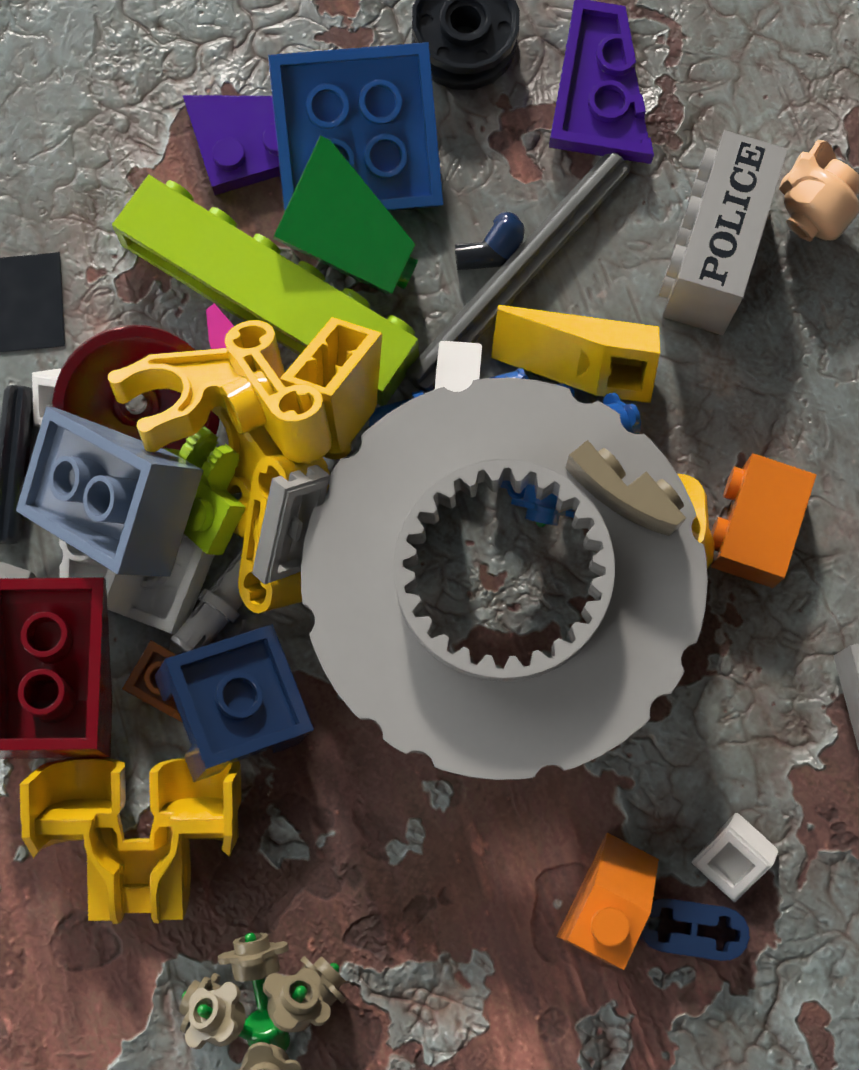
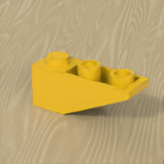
(580, 351)

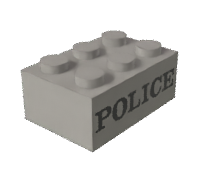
(721, 232)

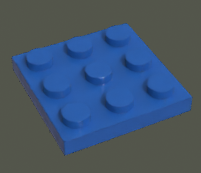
(372, 108)

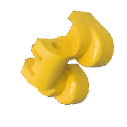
(130, 875)

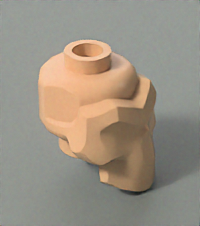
(820, 194)

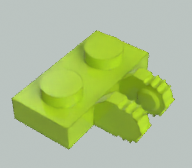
(214, 509)

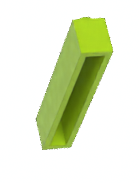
(251, 276)

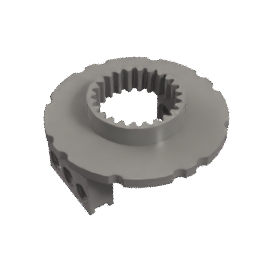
(438, 702)

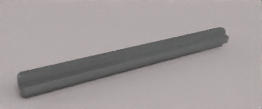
(524, 264)

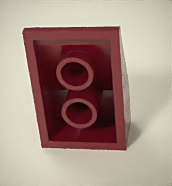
(54, 668)

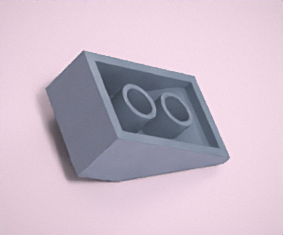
(108, 494)

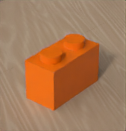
(761, 520)

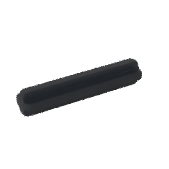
(15, 445)

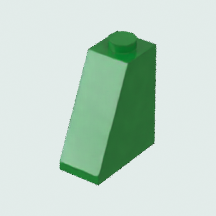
(345, 224)

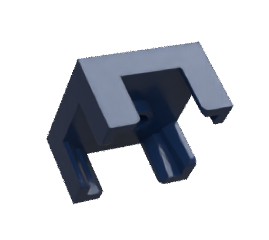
(234, 700)

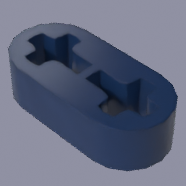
(690, 943)

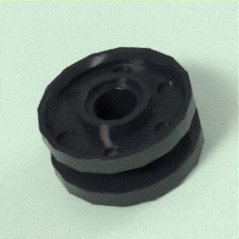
(473, 58)

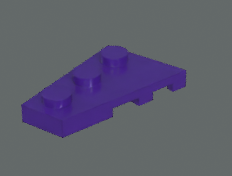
(599, 89)
(235, 138)

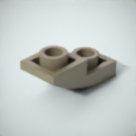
(642, 502)

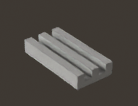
(287, 522)

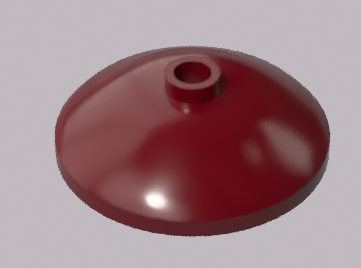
(84, 383)

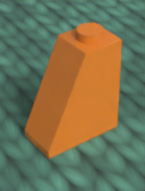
(612, 902)

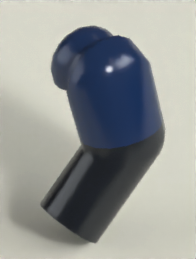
(496, 247)

